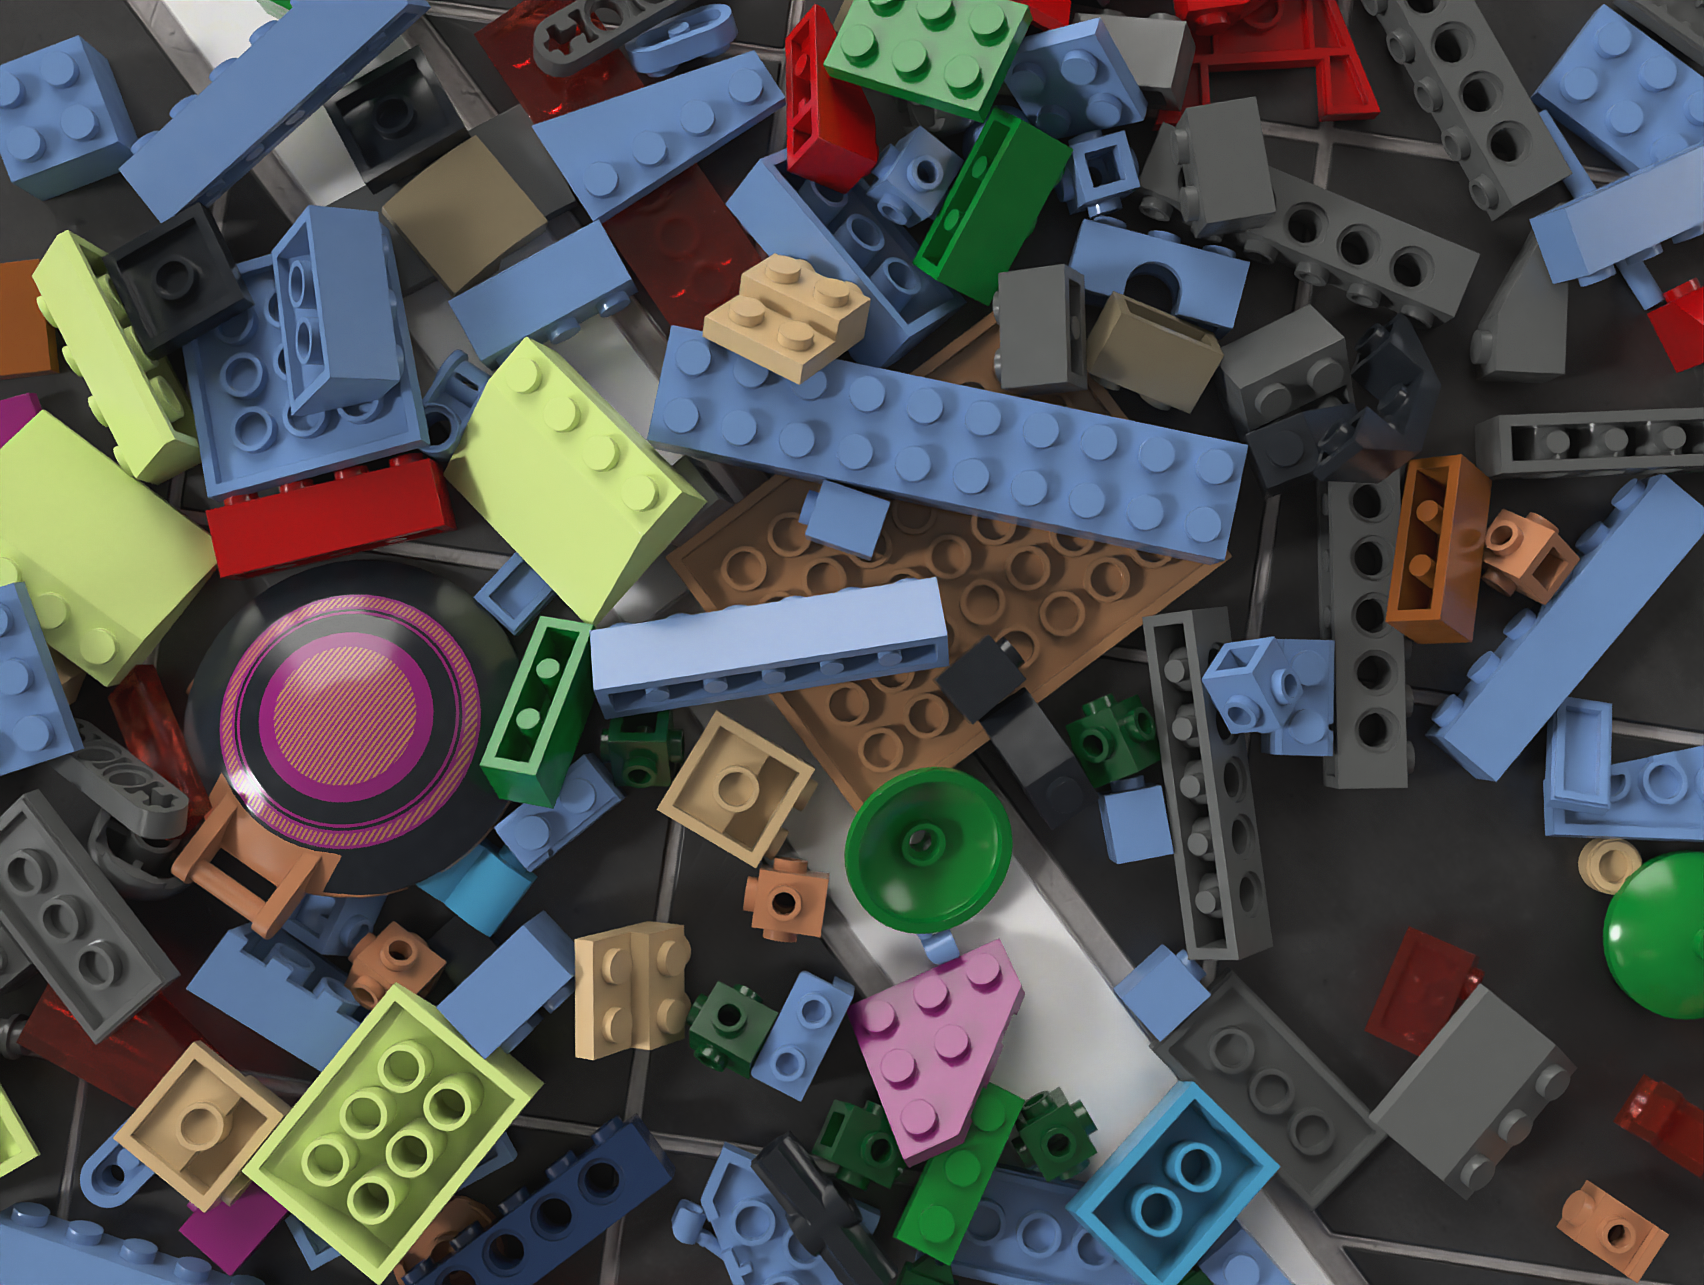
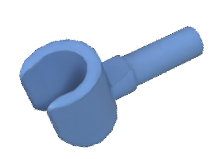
(939, 946)
(688, 1225)

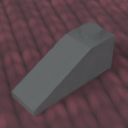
(1524, 325)

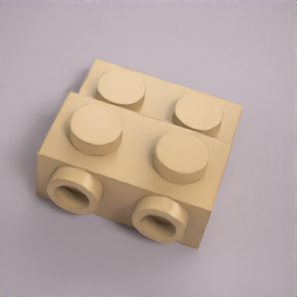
(789, 318)
(739, 790)
(630, 989)
(203, 1127)

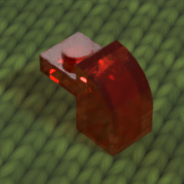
(1665, 1123)

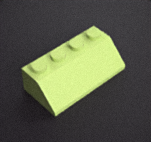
(129, 389)

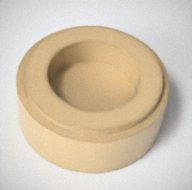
(1608, 863)

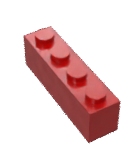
(331, 518)

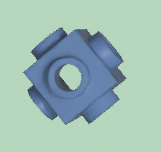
(1110, 162)
(913, 178)
(1253, 685)

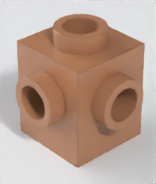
(1526, 556)
(782, 921)
(391, 959)

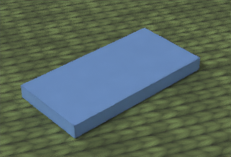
(1030, 1238)

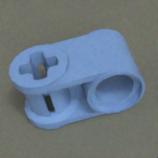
(452, 401)

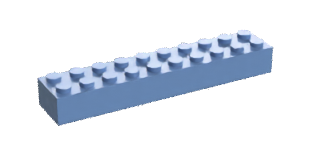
(953, 449)

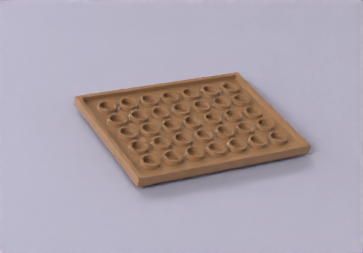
(1041, 590)

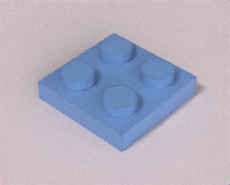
(1074, 81)

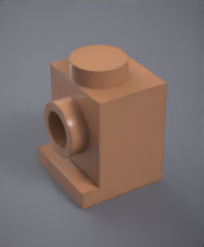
(1611, 1230)

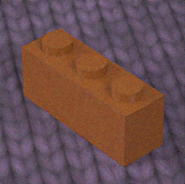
(1439, 550)

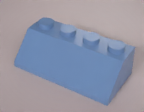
(847, 242)

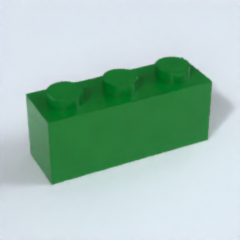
(992, 205)
(542, 715)
(957, 1179)

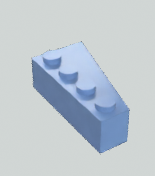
(281, 993)

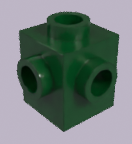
(1114, 739)
(643, 749)
(729, 1028)
(1051, 1115)
(860, 1145)

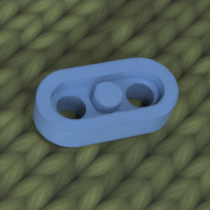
(692, 34)
(97, 1179)

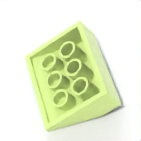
(568, 481)
(95, 549)
(390, 1131)

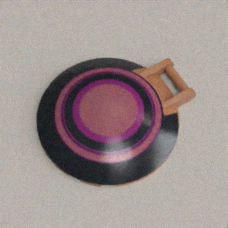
(345, 736)

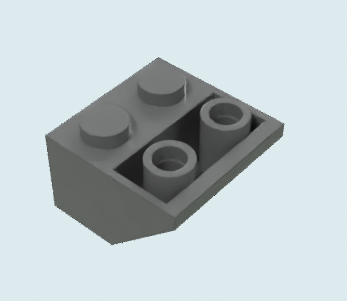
(1283, 371)

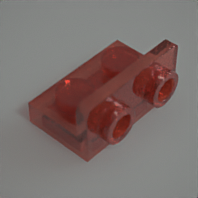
(1423, 991)

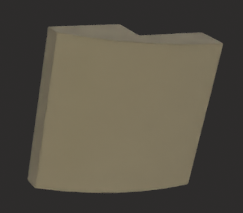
(464, 216)

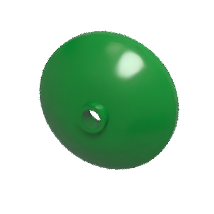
(947, 872)
(1658, 935)

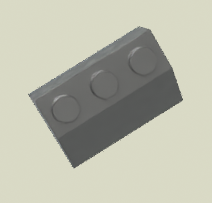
(1474, 1092)

